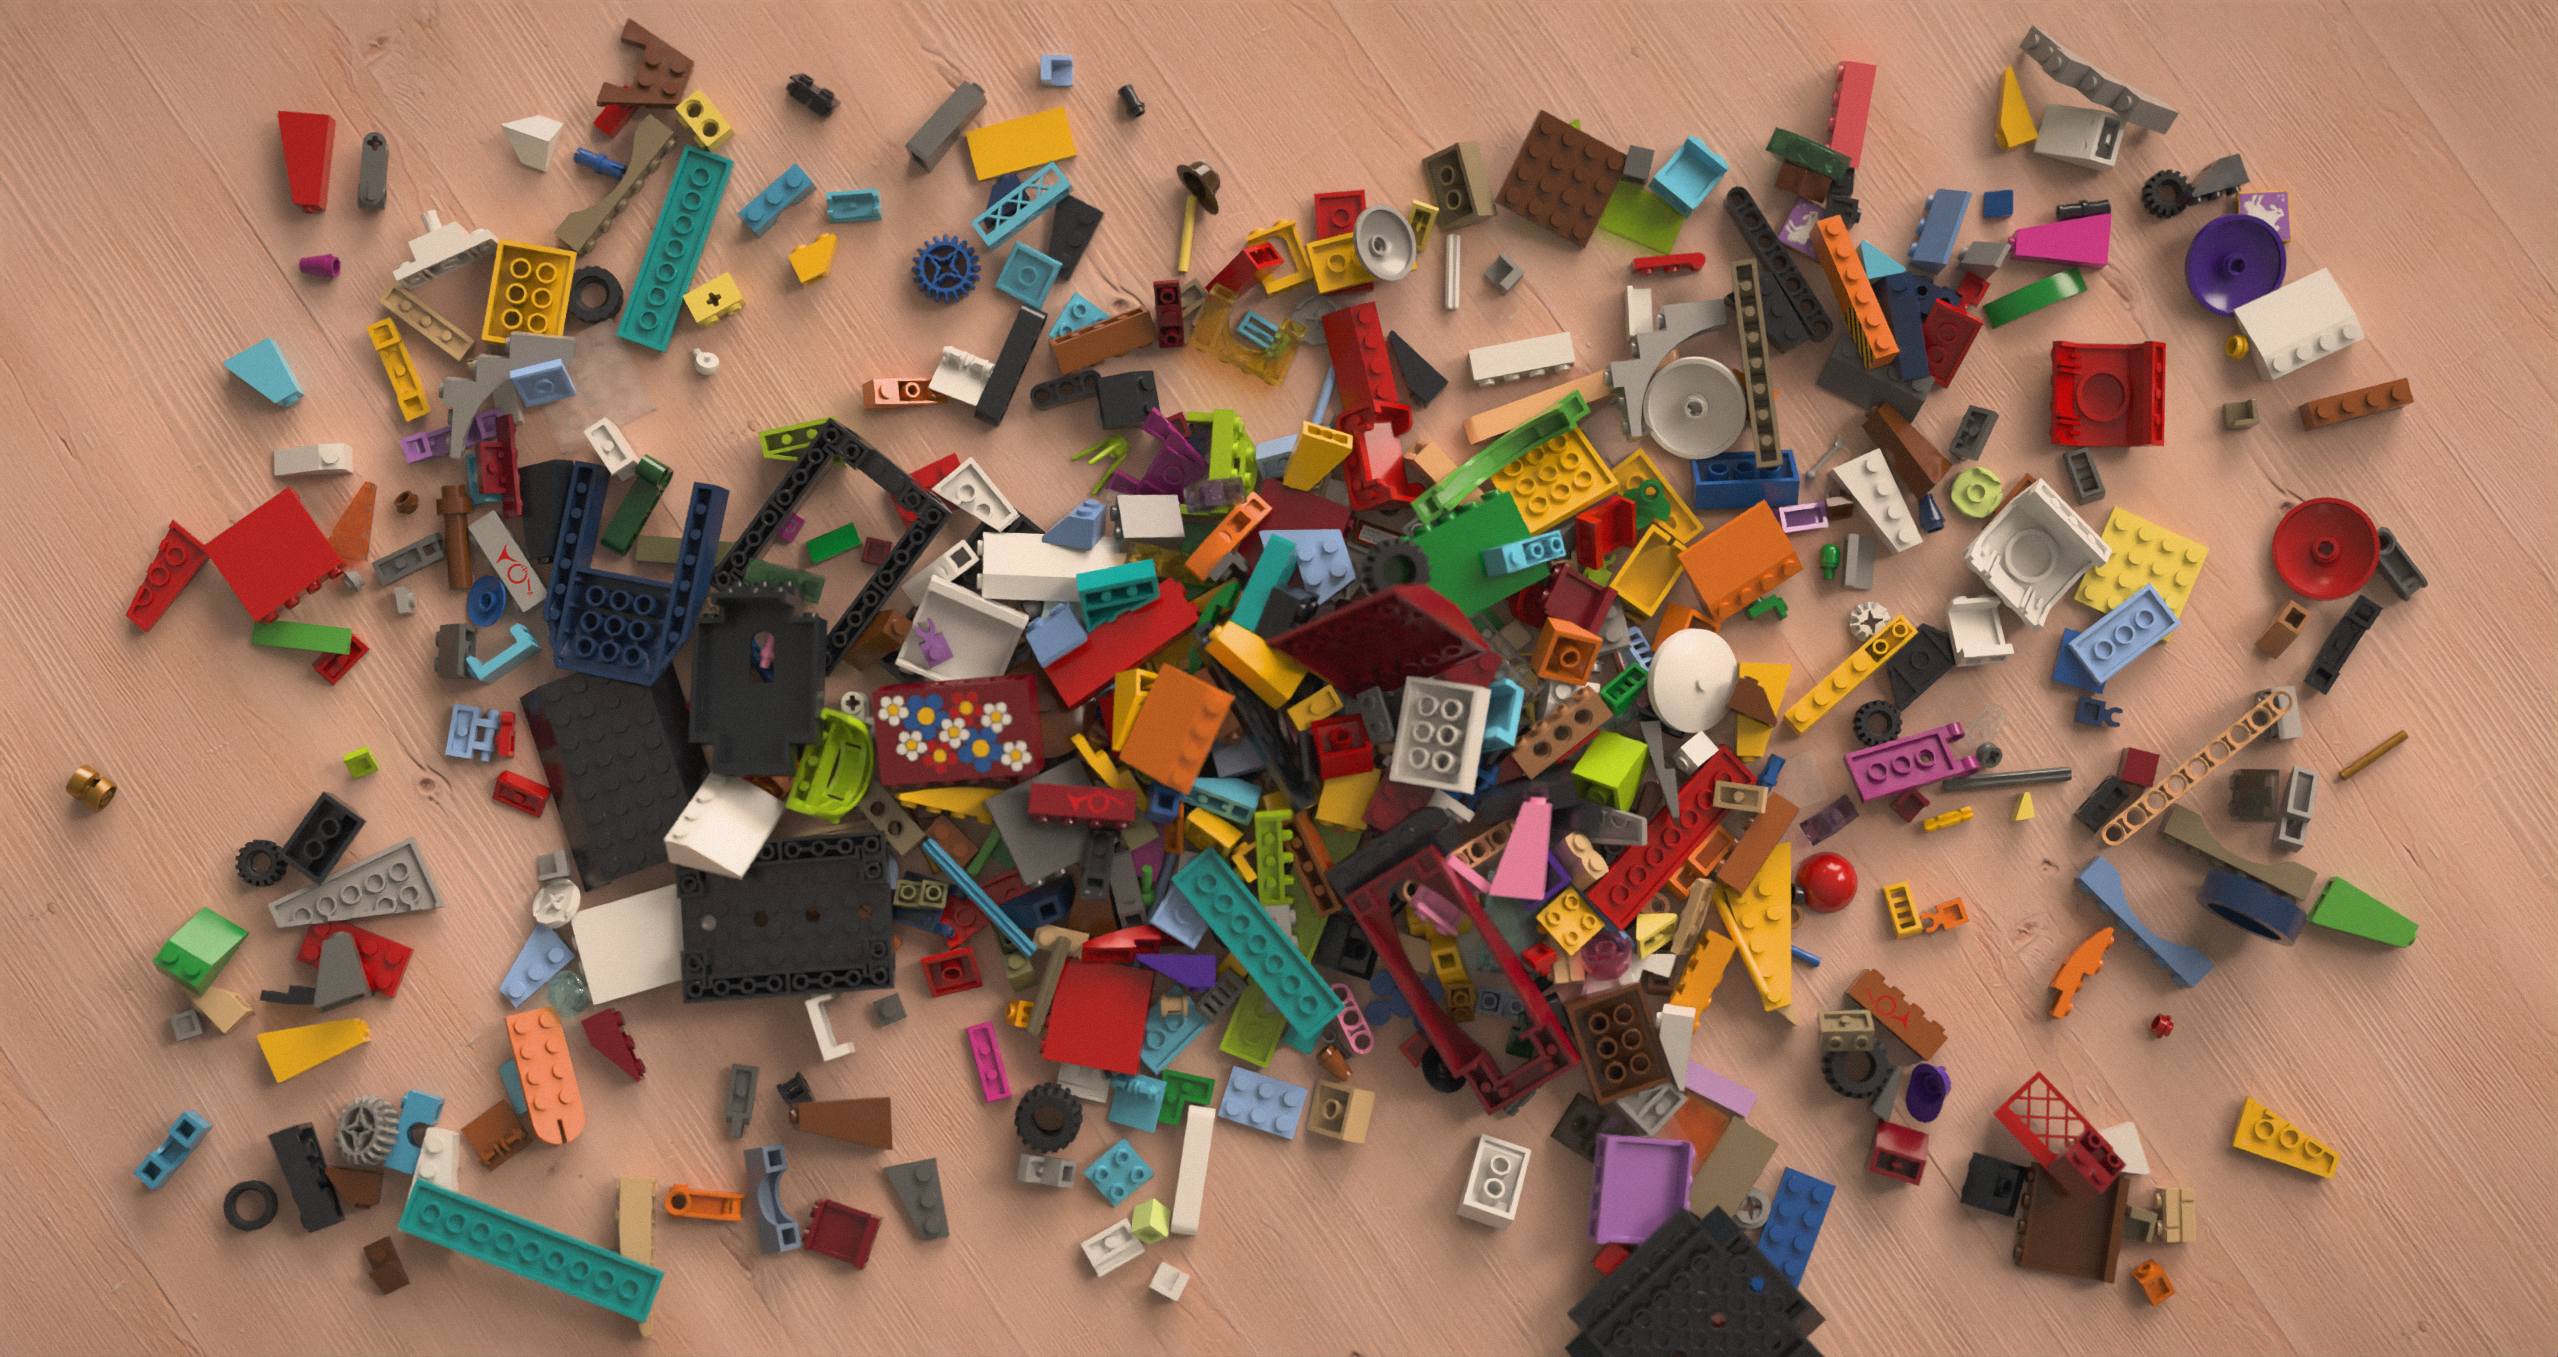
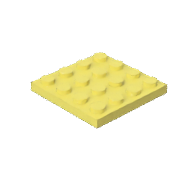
(2141, 556)

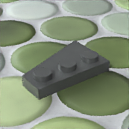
(922, 1196)

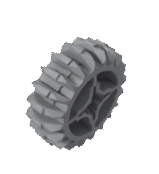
(367, 1130)

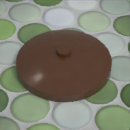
(1057, 719)

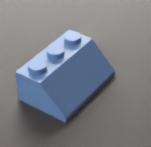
(1938, 230)

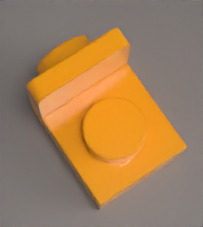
(1018, 1012)

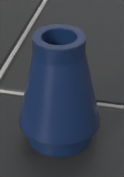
(1930, 515)

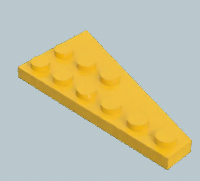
(1765, 924)

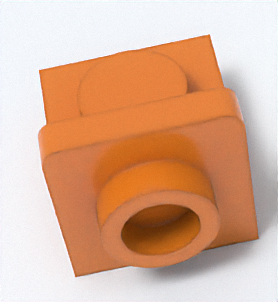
(2153, 1282)

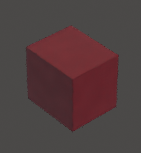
(2137, 767)

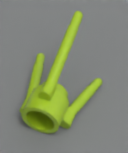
(1114, 447)

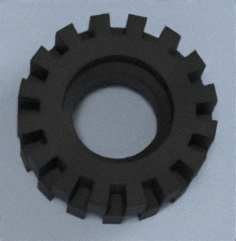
(2151, 197)
(1877, 707)
(245, 863)

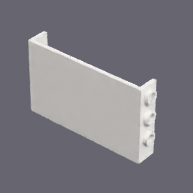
(631, 944)

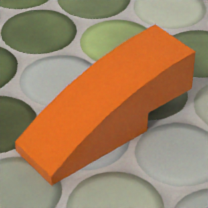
(1700, 862)

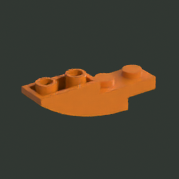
(1227, 536)
(2083, 960)

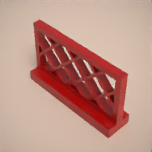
(2025, 1135)

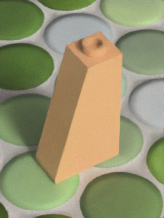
(1434, 466)

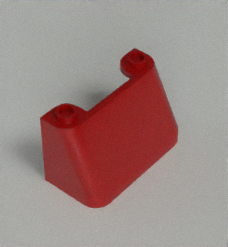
(1376, 464)

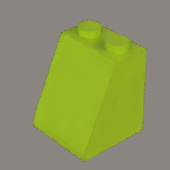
(1611, 770)

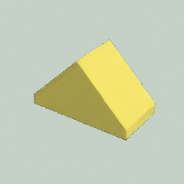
(1421, 221)
(1654, 932)

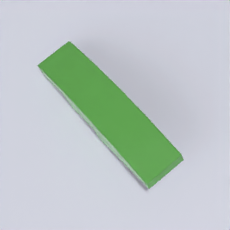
(303, 637)

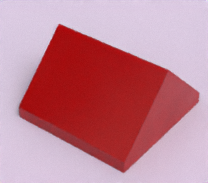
(952, 972)

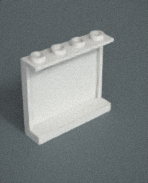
(975, 628)

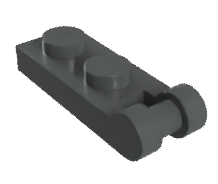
(409, 560)

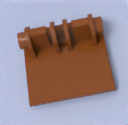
(496, 1135)

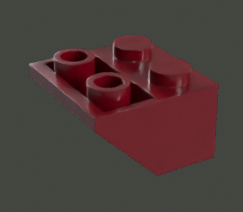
(1897, 1152)
(2086, 1166)

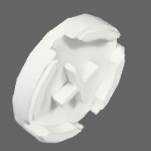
(556, 903)

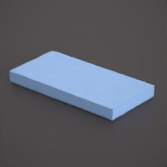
(2123, 634)

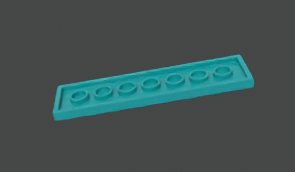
(675, 248)
(1258, 943)

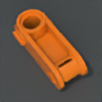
(704, 1203)

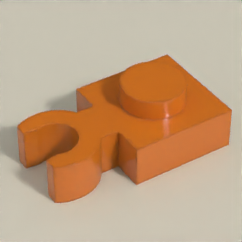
(1948, 915)

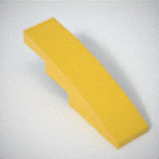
(1103, 766)

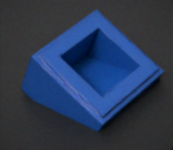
(1998, 204)

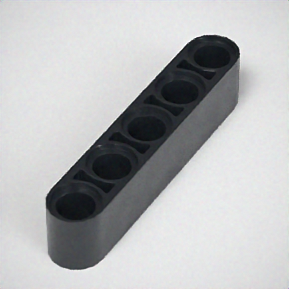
(1010, 365)

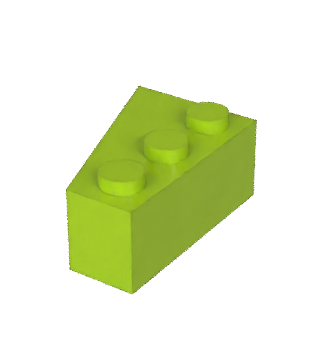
(792, 440)

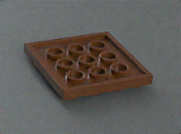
(1561, 179)

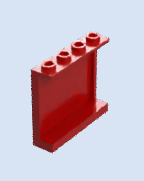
(275, 557)
(1099, 1016)

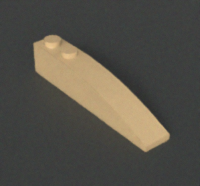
(637, 1225)

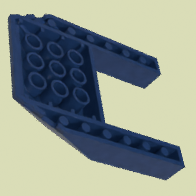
(618, 621)

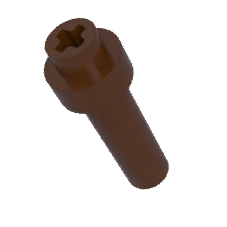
(454, 508)

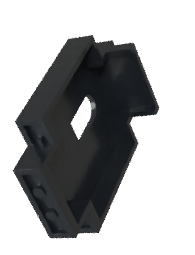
(749, 722)

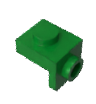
(1760, 606)

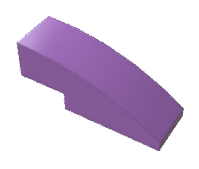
(1802, 517)

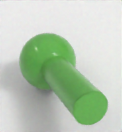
(1148, 894)

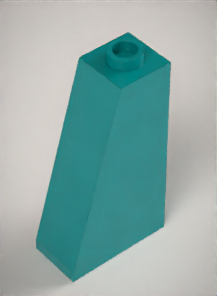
(1272, 569)

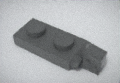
(741, 1097)

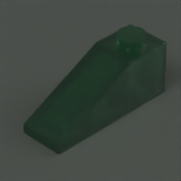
(766, 571)

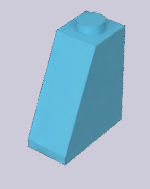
(268, 372)

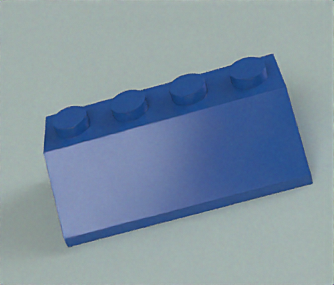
(1734, 481)

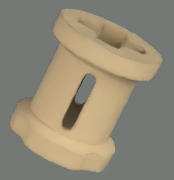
(1174, 1005)

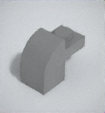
(1046, 1170)

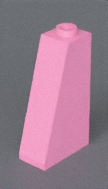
(1526, 854)

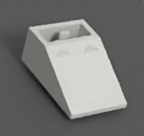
(2080, 136)

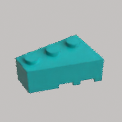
(1116, 590)

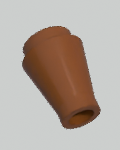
(1333, 1062)

